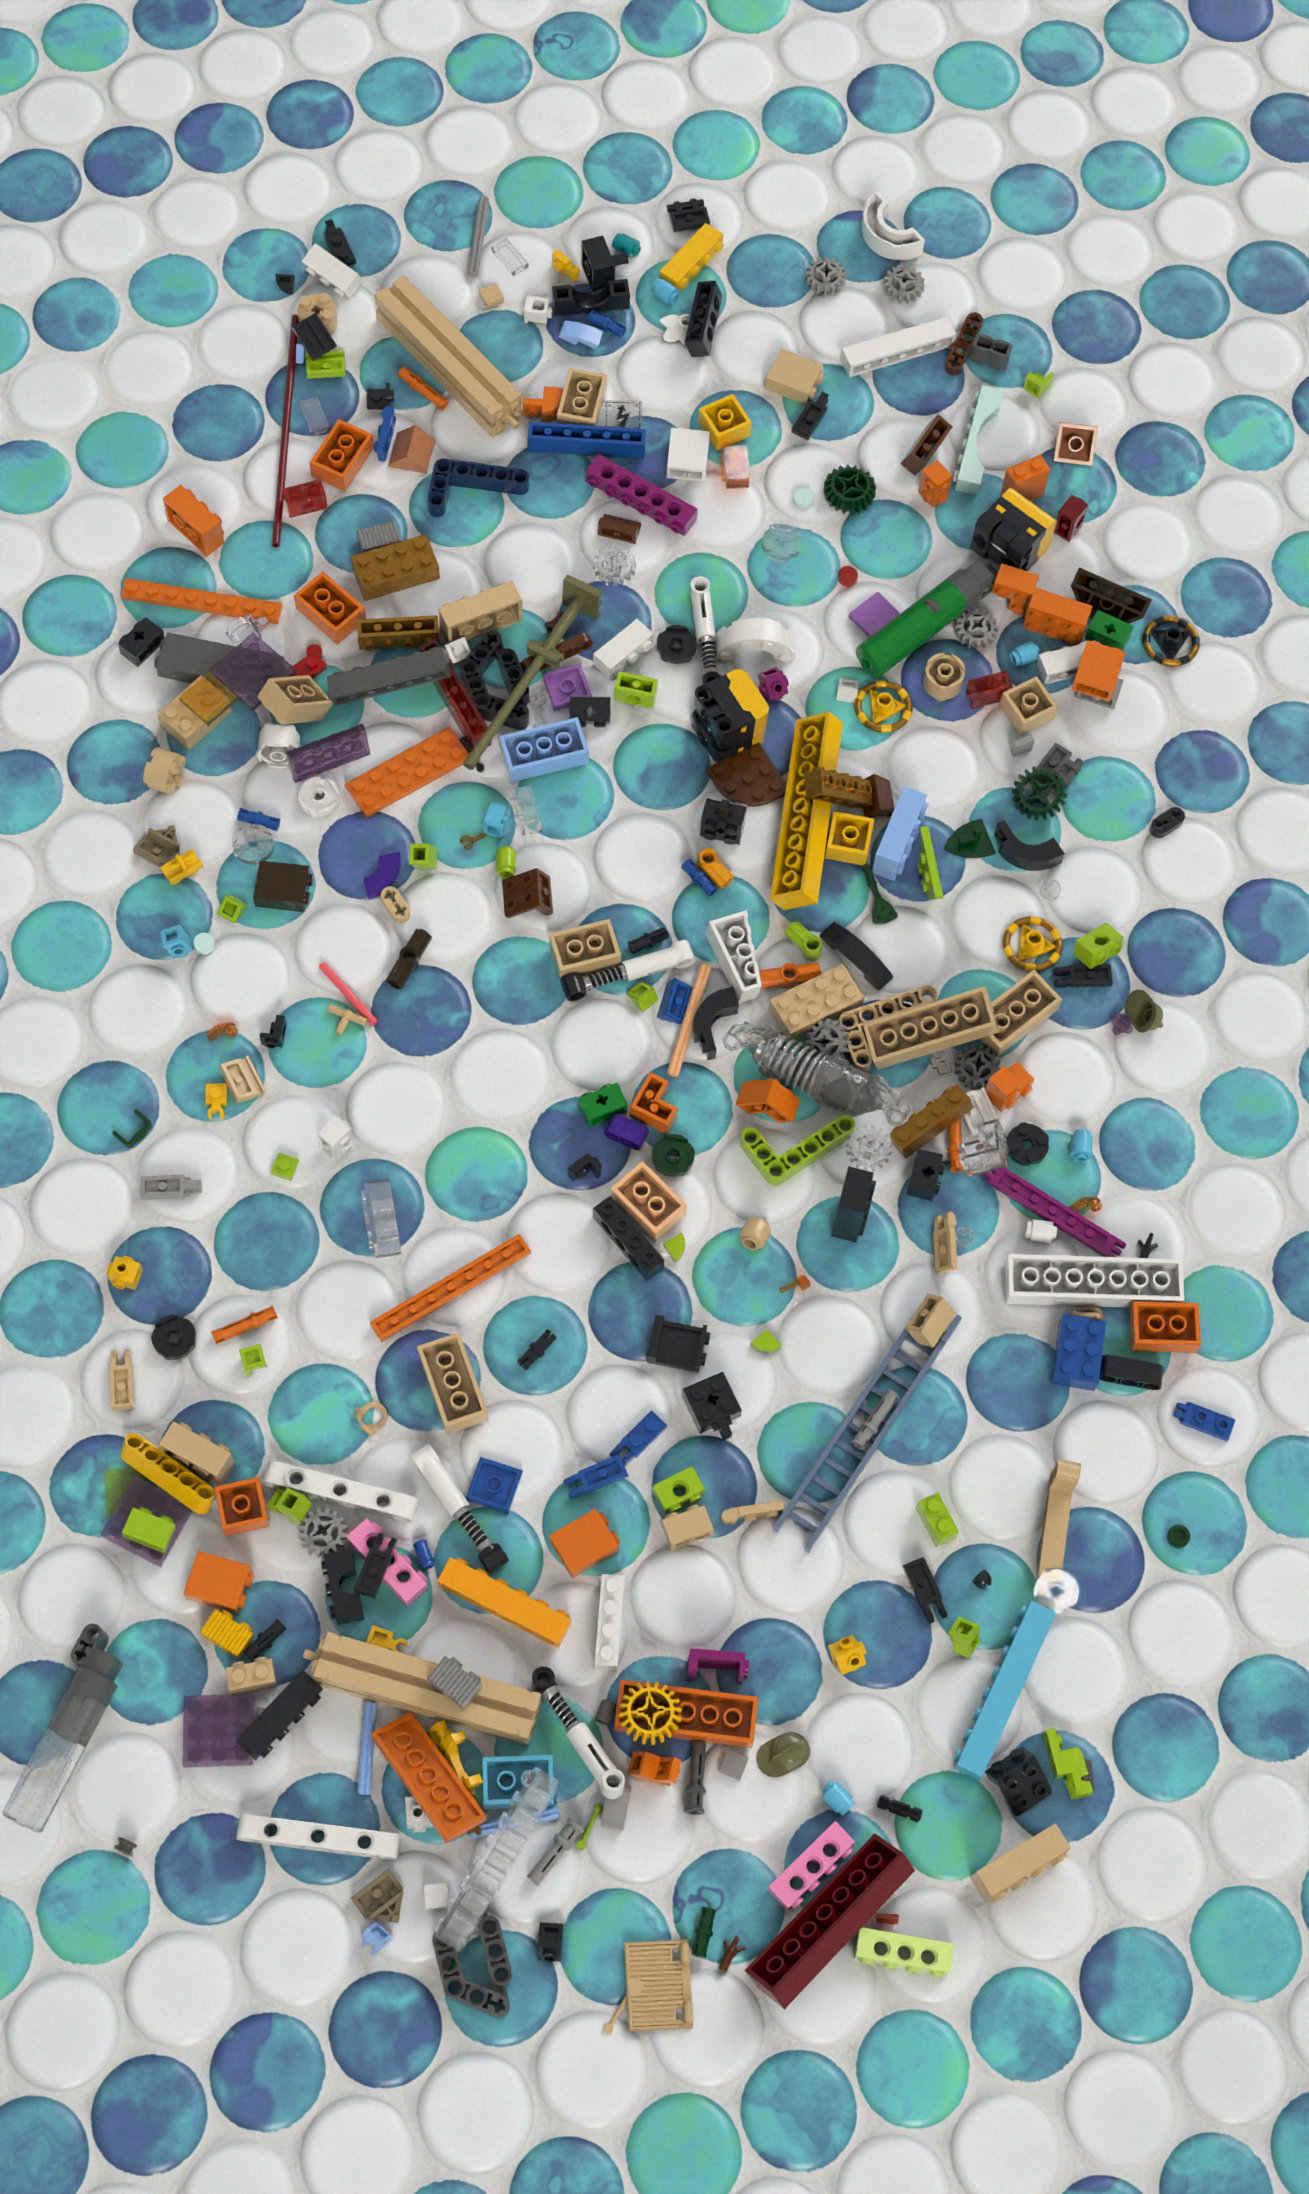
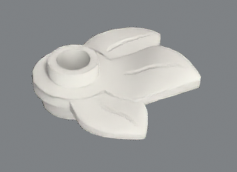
(675, 327)

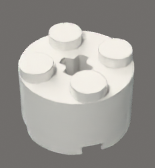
(275, 742)

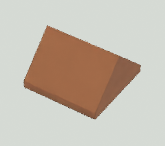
(1075, 443)
(412, 450)

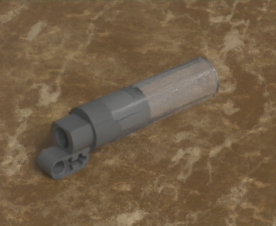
(66, 1733)

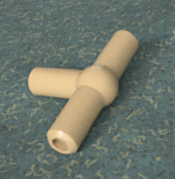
(346, 1016)

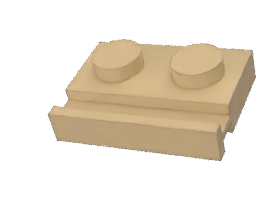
(242, 1079)

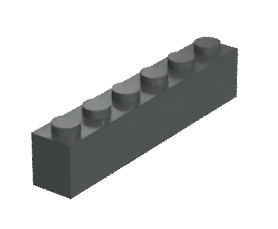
(388, 676)

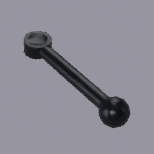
(479, 767)

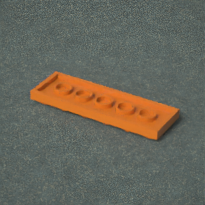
(407, 772)
(428, 1777)

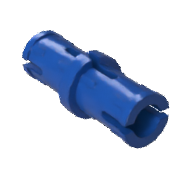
(606, 323)
(258, 818)
(699, 877)

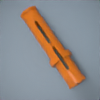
(417, 383)
(955, 1139)
(250, 1322)

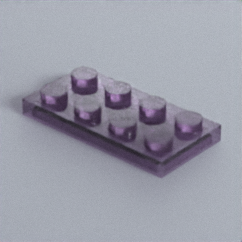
(328, 753)

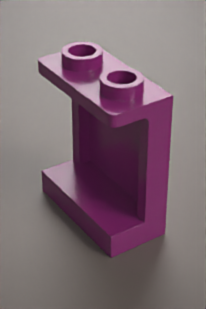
(717, 1660)

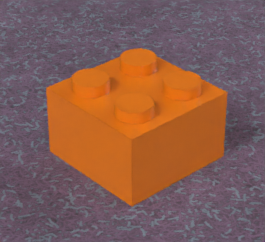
(242, 1506)

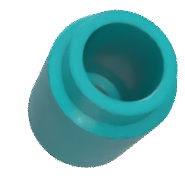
(626, 243)

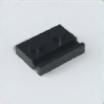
(314, 336)

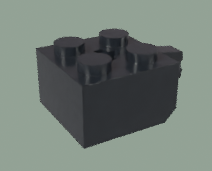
(723, 821)
(705, 1414)

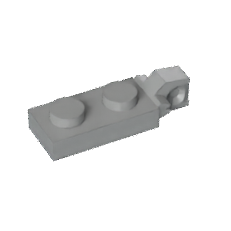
(168, 1187)

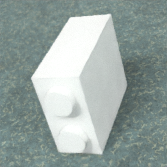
(688, 454)

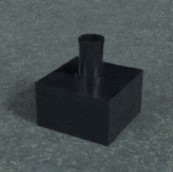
(598, 262)

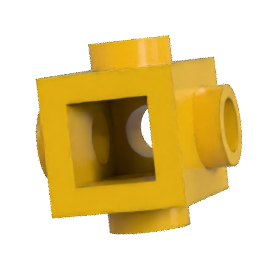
(124, 1272)
(847, 1654)

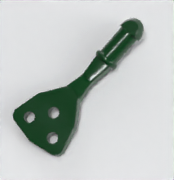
(879, 902)

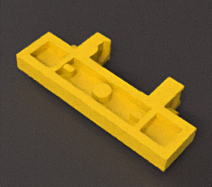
(447, 1743)

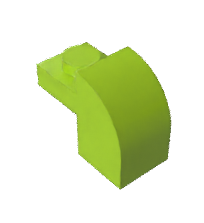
(289, 1505)

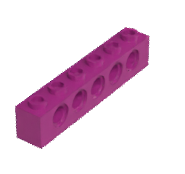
(636, 486)

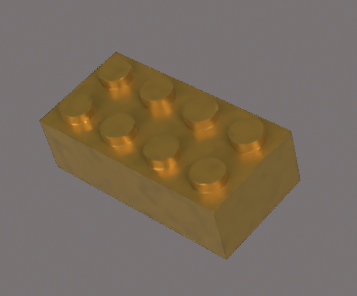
(395, 567)

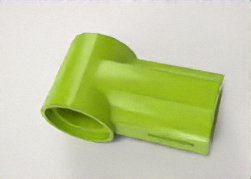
(803, 940)

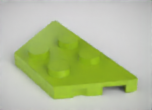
(928, 867)

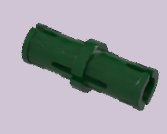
(703, 1932)

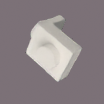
(457, 650)

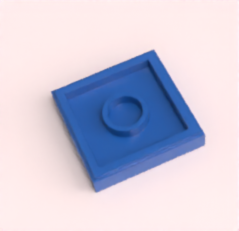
(494, 1485)

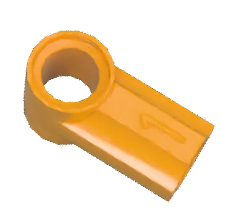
(715, 870)

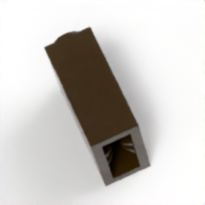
(282, 886)

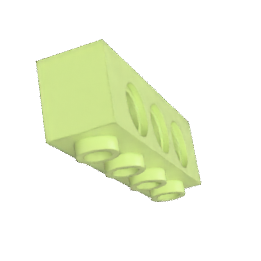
(941, 1952)

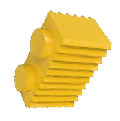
(227, 1633)

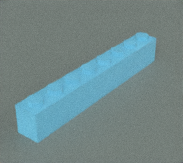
(1005, 1690)

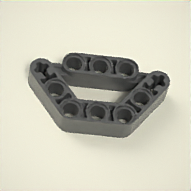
(494, 1965)

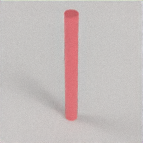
(348, 993)

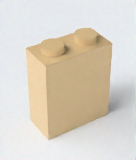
(794, 377)

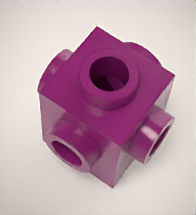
(773, 684)

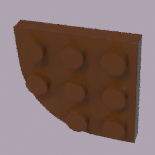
(748, 778)

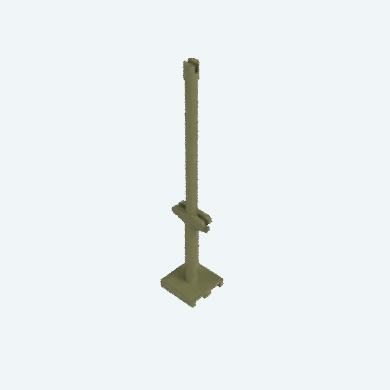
(580, 598)

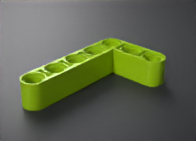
(797, 1152)

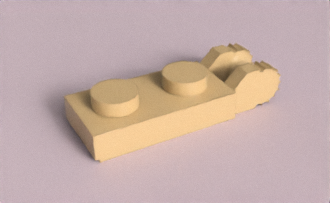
(945, 1243)
(121, 1383)
(750, 1512)

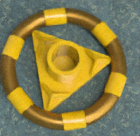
(883, 706)
(1032, 944)

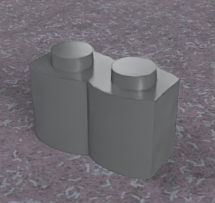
(991, 352)

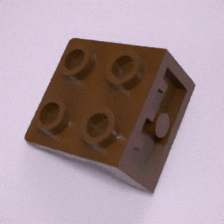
(527, 892)

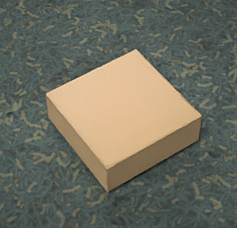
(491, 295)

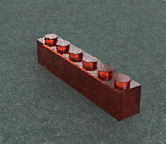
(459, 703)

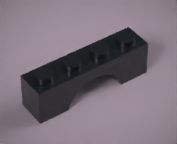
(612, 296)

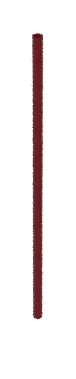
(285, 435)

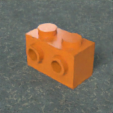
(935, 484)

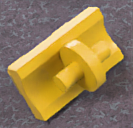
(181, 867)

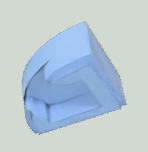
(299, 353)

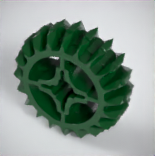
(852, 495)
(1031, 778)

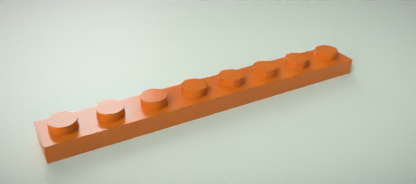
(200, 600)
(450, 1288)

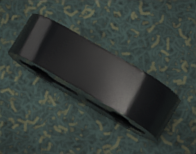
(1169, 825)

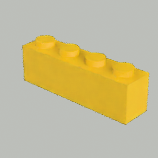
(692, 257)

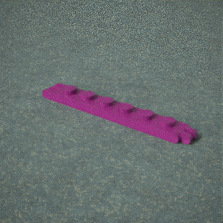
(1055, 1212)

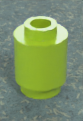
(505, 862)

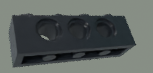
(703, 318)
(628, 1238)

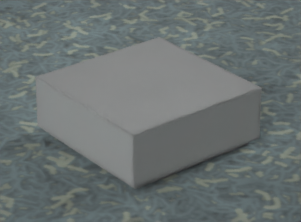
(1022, 745)
(733, 1764)

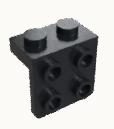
(1020, 1780)

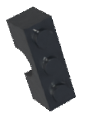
(345, 1606)

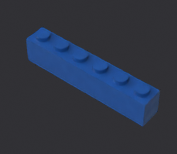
(586, 440)

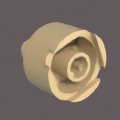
(324, 308)
(944, 676)
(164, 770)

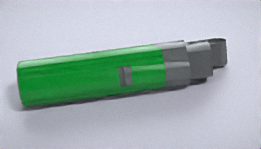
(925, 618)

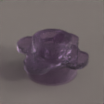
(1121, 1018)

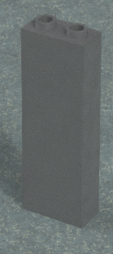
(188, 657)

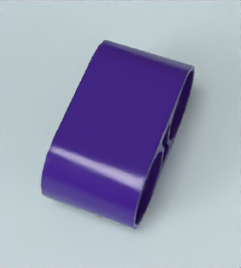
(626, 1131)

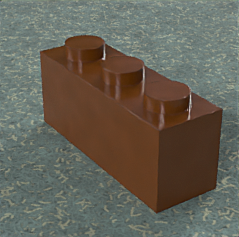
(926, 445)

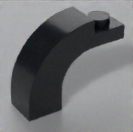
(1027, 856)
(714, 1007)

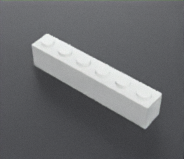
(898, 346)

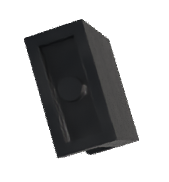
(677, 1345)

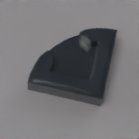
(286, 283)

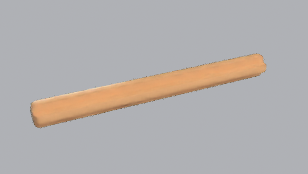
(688, 1021)

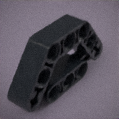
(492, 648)

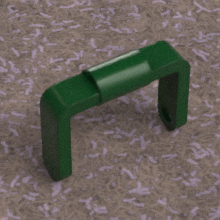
(139, 1135)

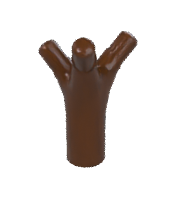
(730, 1952)

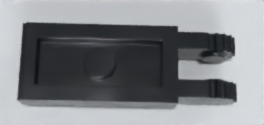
(1083, 976)
(374, 1568)
(924, 1588)

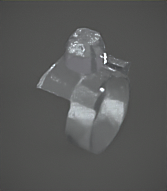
(252, 627)

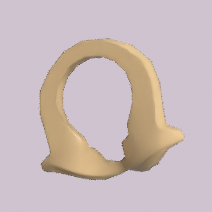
(1095, 1312)
(370, 1428)

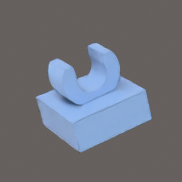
(376, 1936)

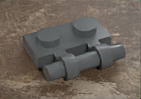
(1057, 759)

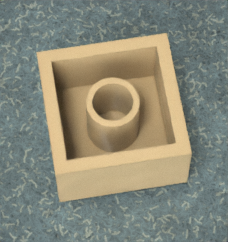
(1028, 706)

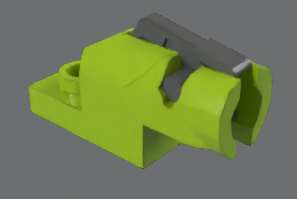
(1069, 1764)

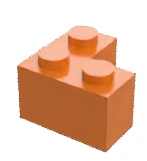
(1015, 585)
(1008, 1085)
(768, 1098)
(649, 1105)

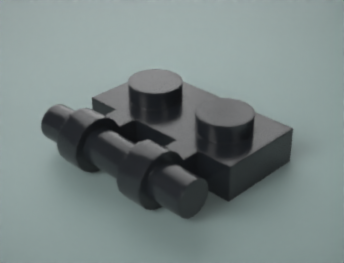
(687, 219)

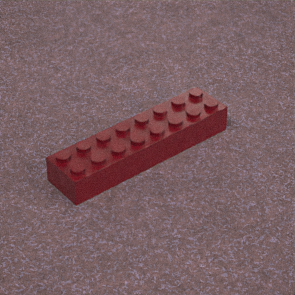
(829, 1920)

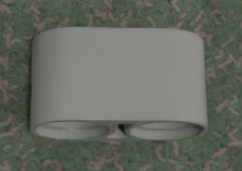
(616, 1809)

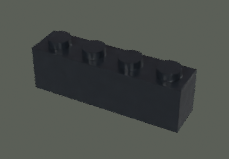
(281, 1712)

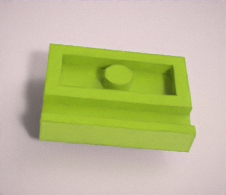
(327, 366)

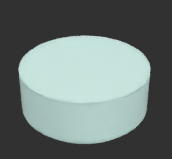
(803, 498)
(204, 943)

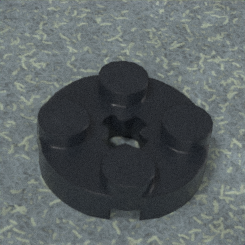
(676, 654)
(1031, 1133)
(169, 1349)

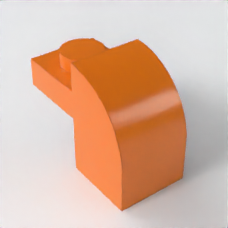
(546, 407)
(654, 1768)

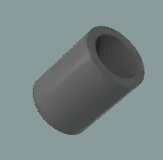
(605, 1712)

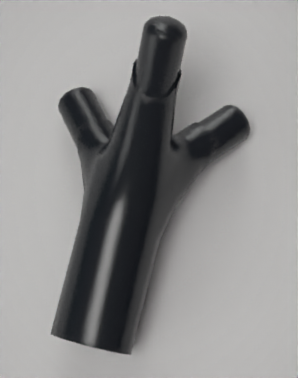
(1147, 1247)

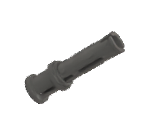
(695, 1789)

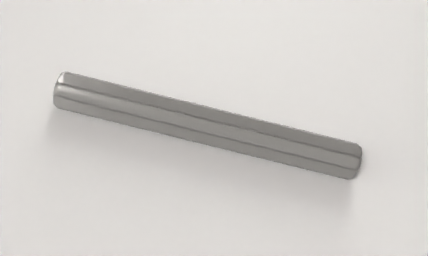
(478, 236)

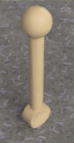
(608, 2028)

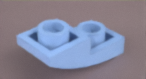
(580, 332)

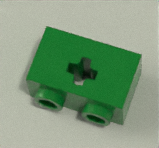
(1109, 631)
(595, 1112)

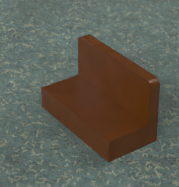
(619, 528)
(881, 797)

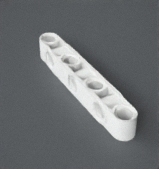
(357, 1494)
(336, 1840)

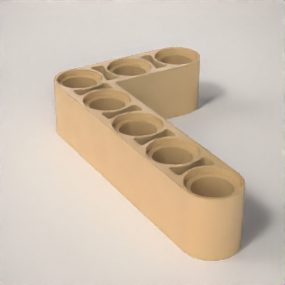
(875, 1010)
(1056, 1515)

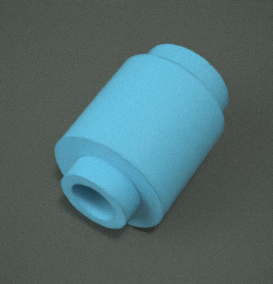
(665, 291)
(1024, 654)
(1081, 1145)
(837, 1797)

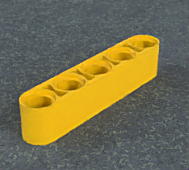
(167, 1473)

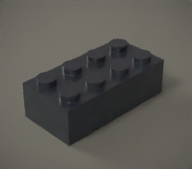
(854, 1204)

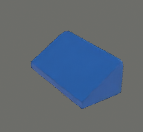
(674, 1001)

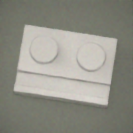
(981, 1112)

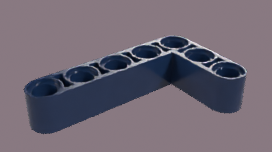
(514, 481)

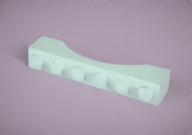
(971, 469)

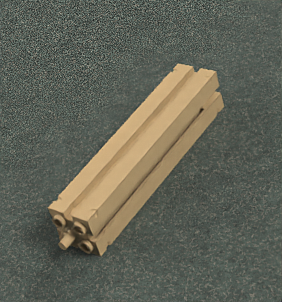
(449, 356)
(403, 1684)

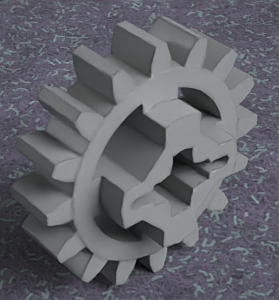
(818, 271)
(903, 284)
(977, 629)
(827, 1031)
(316, 1538)

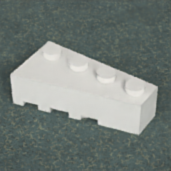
(735, 953)

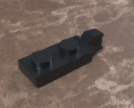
(338, 244)
(811, 416)

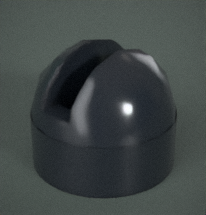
(982, 1578)

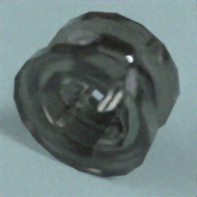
(125, 1846)

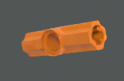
(776, 976)

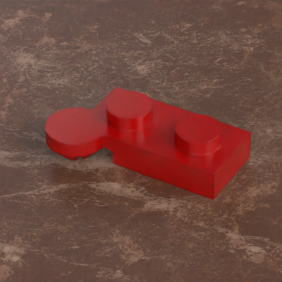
(312, 663)

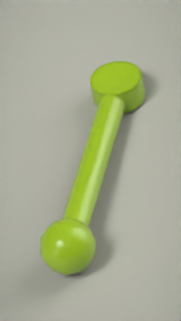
(581, 1843)

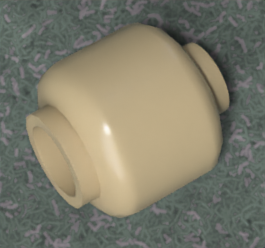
(755, 1233)

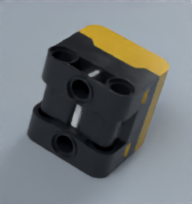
(1013, 532)
(729, 715)

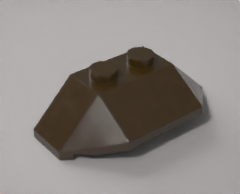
(1109, 597)

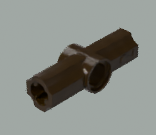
(403, 969)

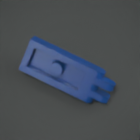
(1205, 1420)

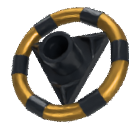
(1170, 641)

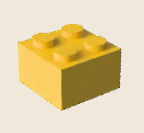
(725, 422)
(849, 838)

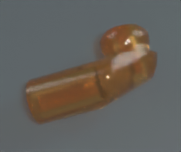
(217, 1030)
(1086, 1202)

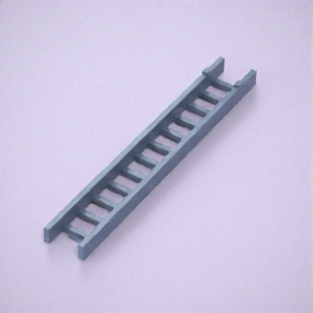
(870, 1388)

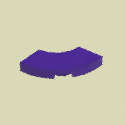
(384, 876)

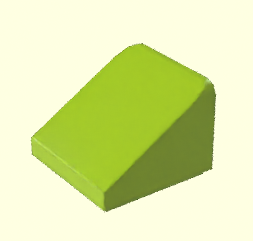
(231, 908)
(642, 995)

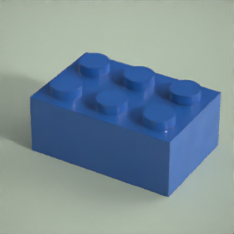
(1078, 1352)

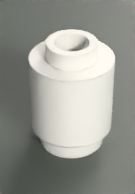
(1040, 1231)

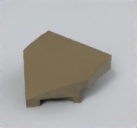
(158, 846)
(380, 1898)

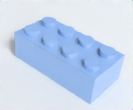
(544, 749)
(900, 834)

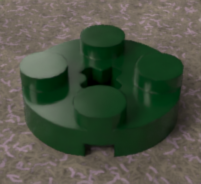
(683, 1149)

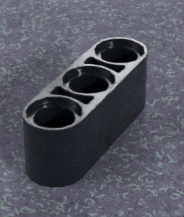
(1131, 1372)

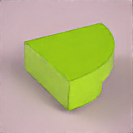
(675, 1247)
(766, 1342)

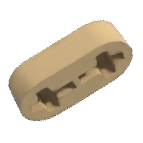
(398, 902)

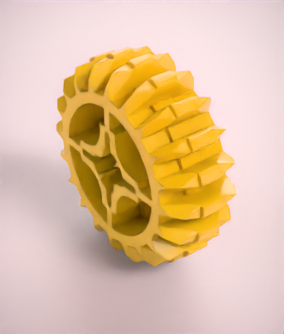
(639, 1714)

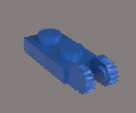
(385, 433)
(640, 1437)
(597, 1476)

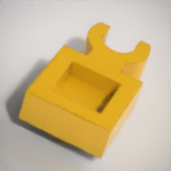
(563, 264)
(215, 1097)
(384, 1638)

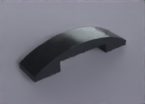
(858, 953)

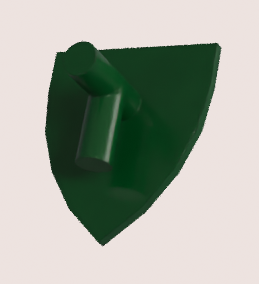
(970, 841)

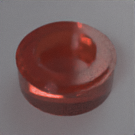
(847, 576)
(886, 1918)

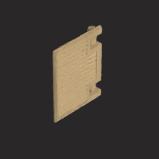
(658, 1985)

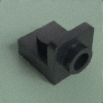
(379, 398)
(277, 1033)
(582, 1166)
(550, 1942)

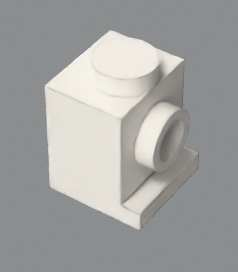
(537, 309)

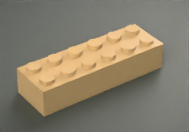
(931, 1028)

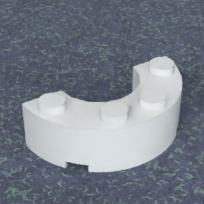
(882, 238)
(755, 635)

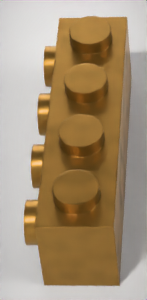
(397, 632)
(837, 788)
(931, 1120)

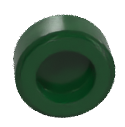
(1178, 1536)

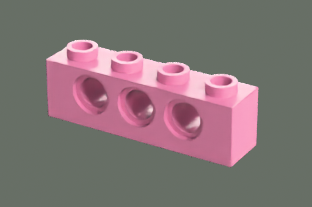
(405, 1591)
(833, 1836)

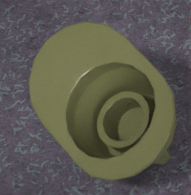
(1143, 1011)
(783, 1754)

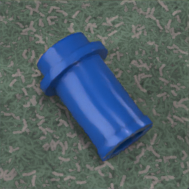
(423, 1553)

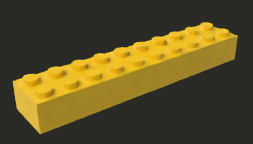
(804, 819)

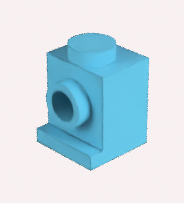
(496, 820)
(177, 947)

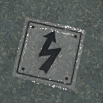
(622, 413)

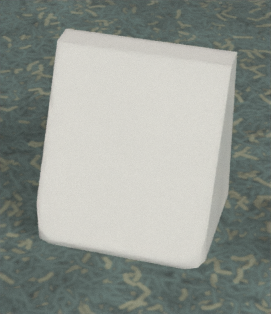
(847, 690)
(436, 1896)

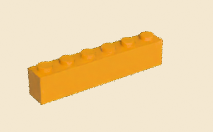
(504, 1602)

